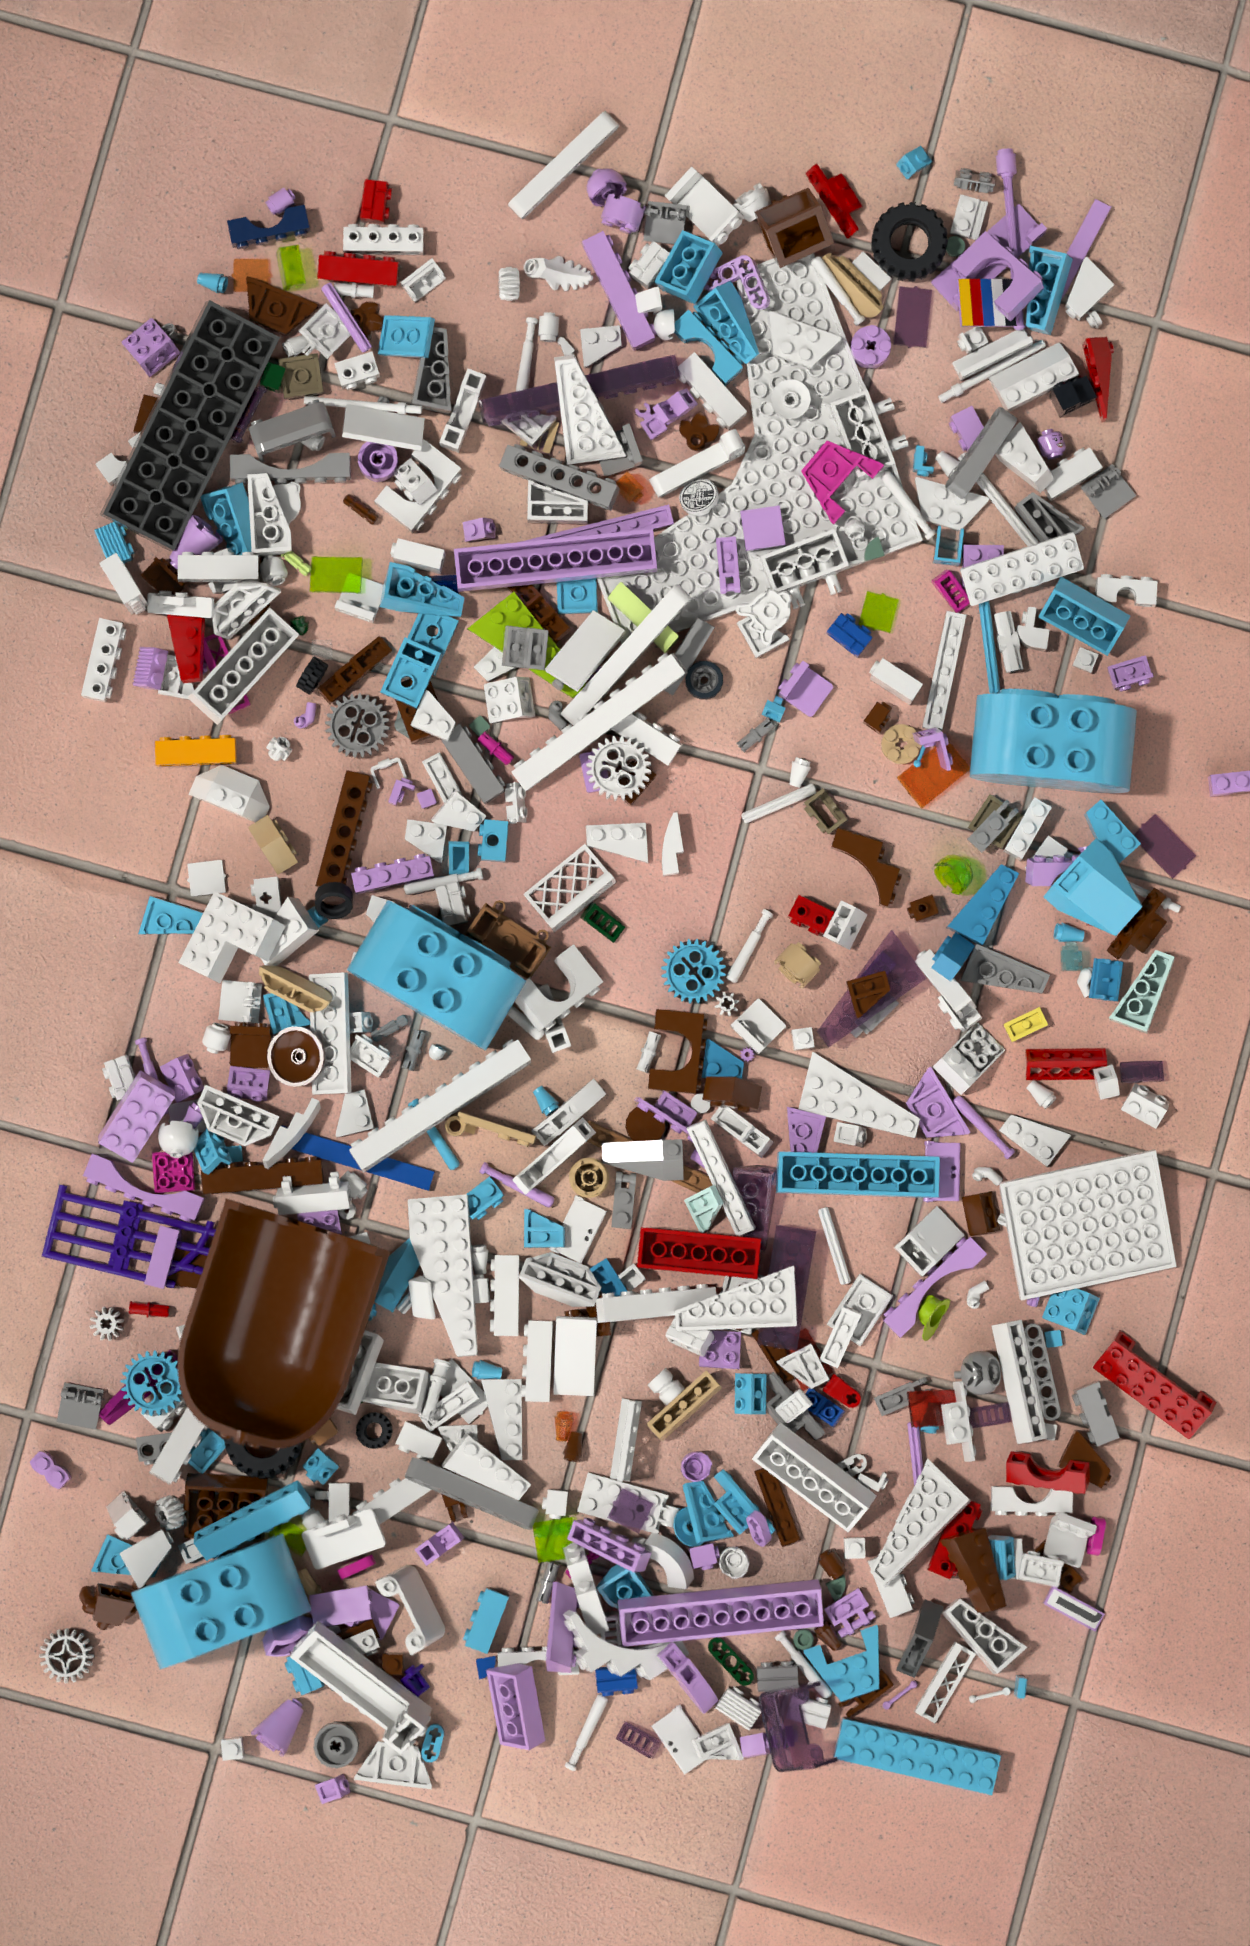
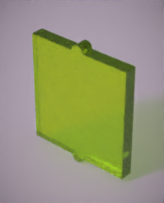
(878, 612)

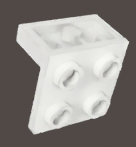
(364, 604)
(509, 699)
(758, 1026)
(1068, 1539)

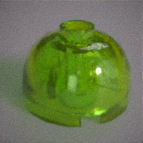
(954, 872)

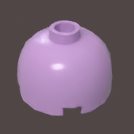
(604, 183)

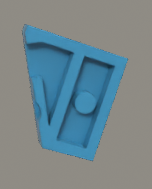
(720, 1062)

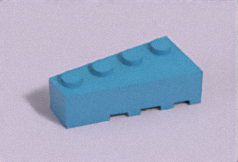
(982, 910)

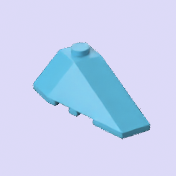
(411, 592)

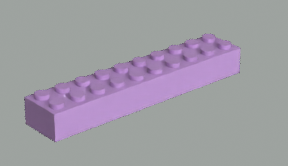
(555, 560)
(720, 1612)

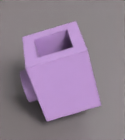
(704, 1556)
(754, 1745)

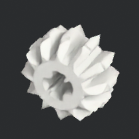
(509, 284)
(109, 1316)
(170, 1512)

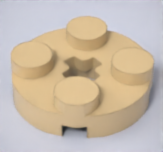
(894, 753)

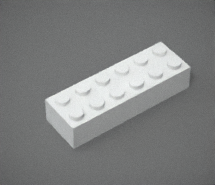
(243, 666)
(814, 1477)

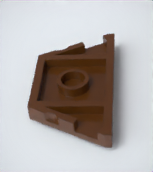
(276, 307)

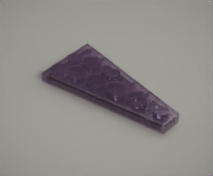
(901, 974)

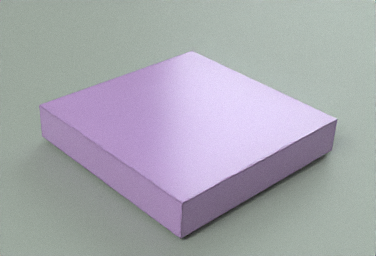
(762, 528)

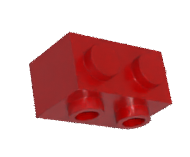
(810, 915)

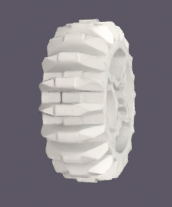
(66, 1665)

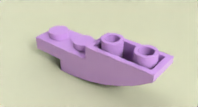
(688, 1677)

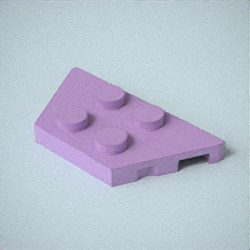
(935, 1108)

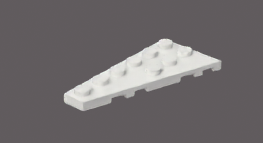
(584, 422)
(844, 1098)
(752, 1305)
(924, 1515)

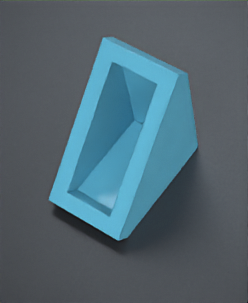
(458, 857)

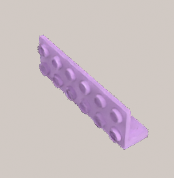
(1027, 234)

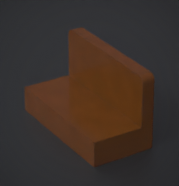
(980, 1213)

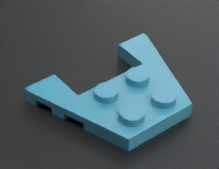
(854, 1674)

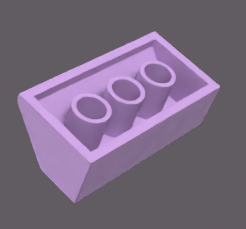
(561, 1640)
(516, 1706)

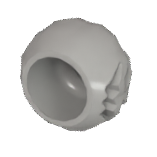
(979, 1372)

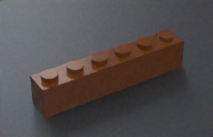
(258, 1178)

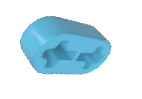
(437, 1744)

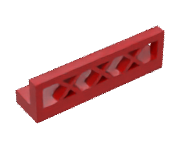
(1066, 1060)

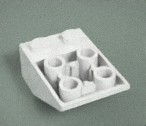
(969, 1058)
(929, 1241)

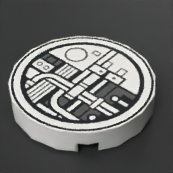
(699, 497)

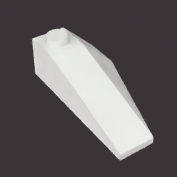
(267, 521)

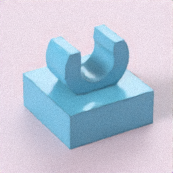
(774, 709)

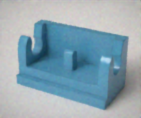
(1105, 980)
(607, 1278)

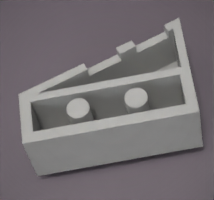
(1044, 519)
(1095, 1414)

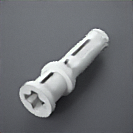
(436, 1380)

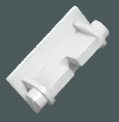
(517, 811)

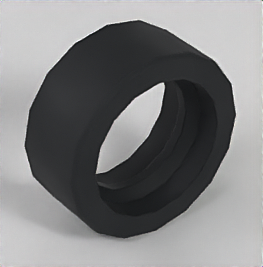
(333, 911)

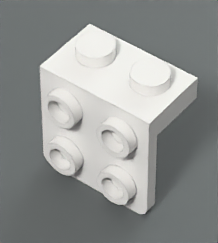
(369, 1056)

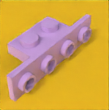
(670, 1110)

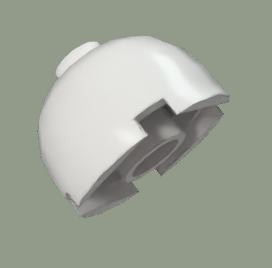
(178, 1138)

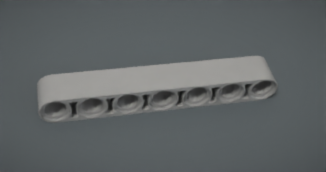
(471, 1493)

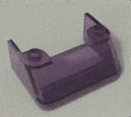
(787, 1729)

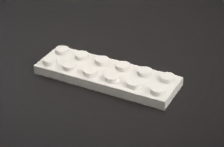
(334, 1032)

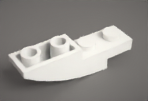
(569, 1112)

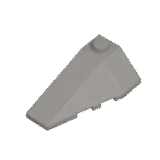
(650, 1158)

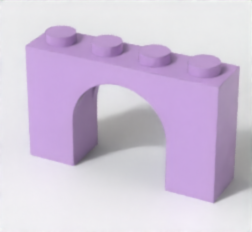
(988, 251)

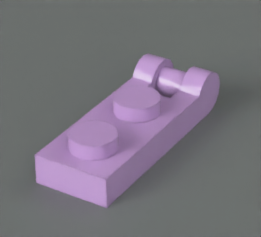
(728, 564)

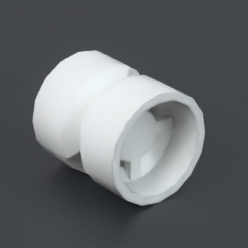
(666, 1386)

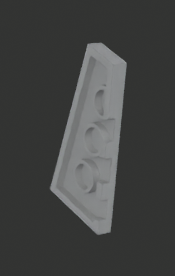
(998, 970)

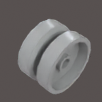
(332, 1756)

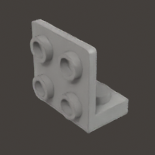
(632, 459)

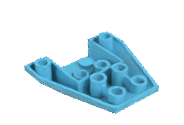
(1095, 891)

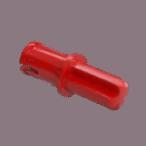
(148, 1309)

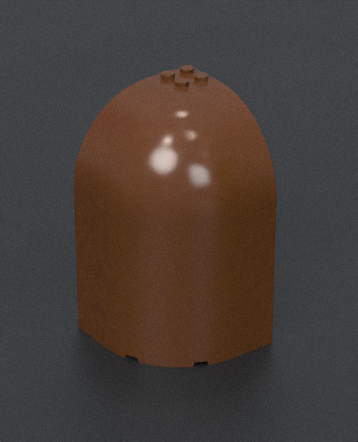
(275, 1326)

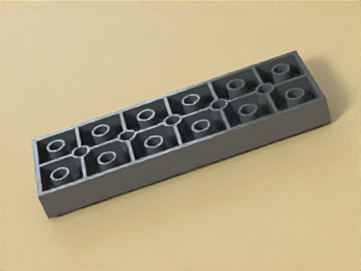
(189, 425)

